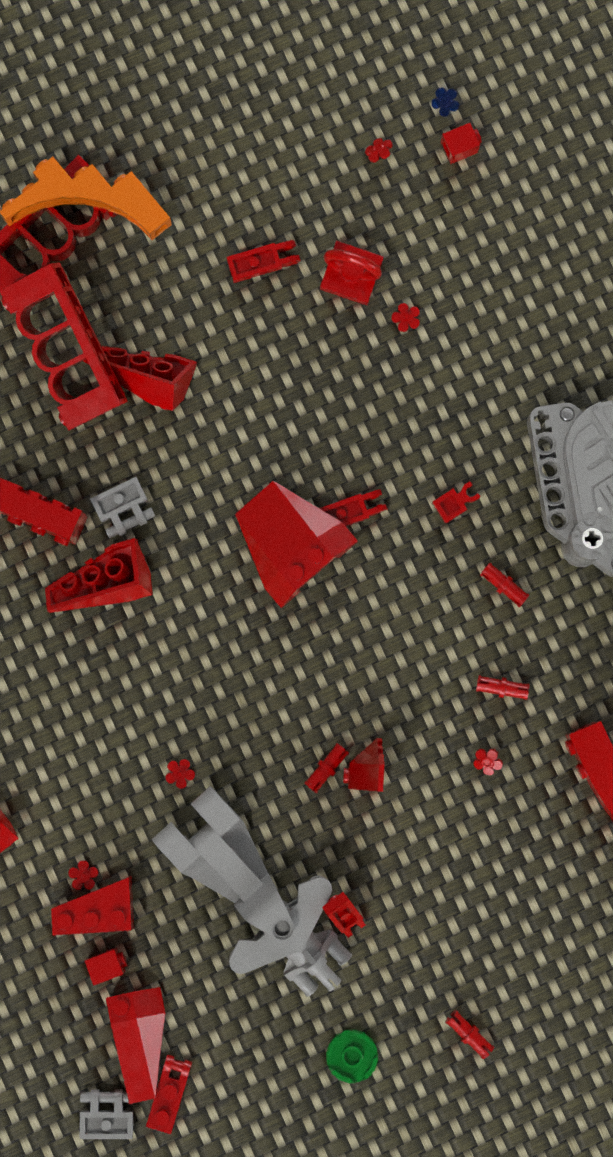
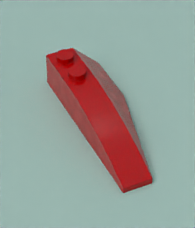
(595, 760)

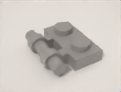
(119, 500)
(106, 1123)

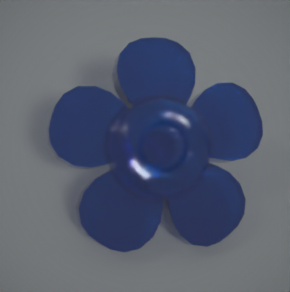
(445, 101)

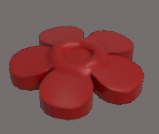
(379, 150)
(406, 317)
(488, 761)
(179, 773)
(83, 875)

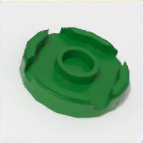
(352, 1056)

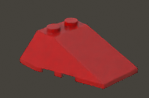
(290, 540)

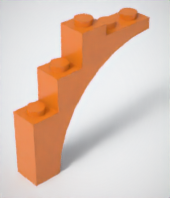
(89, 188)

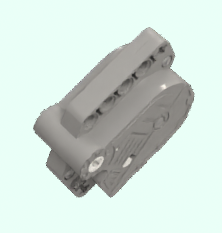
(582, 478)

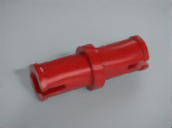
(504, 584)
(502, 687)
(326, 768)
(469, 1034)

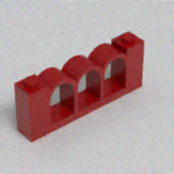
(11, 233)
(20, 299)

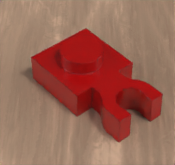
(452, 503)

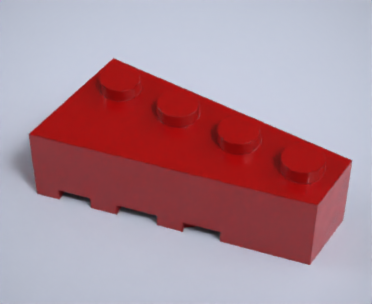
(41, 514)

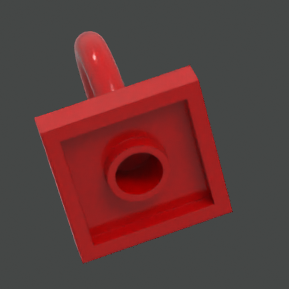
(351, 272)

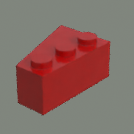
(96, 912)

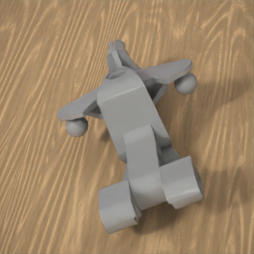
(229, 863)

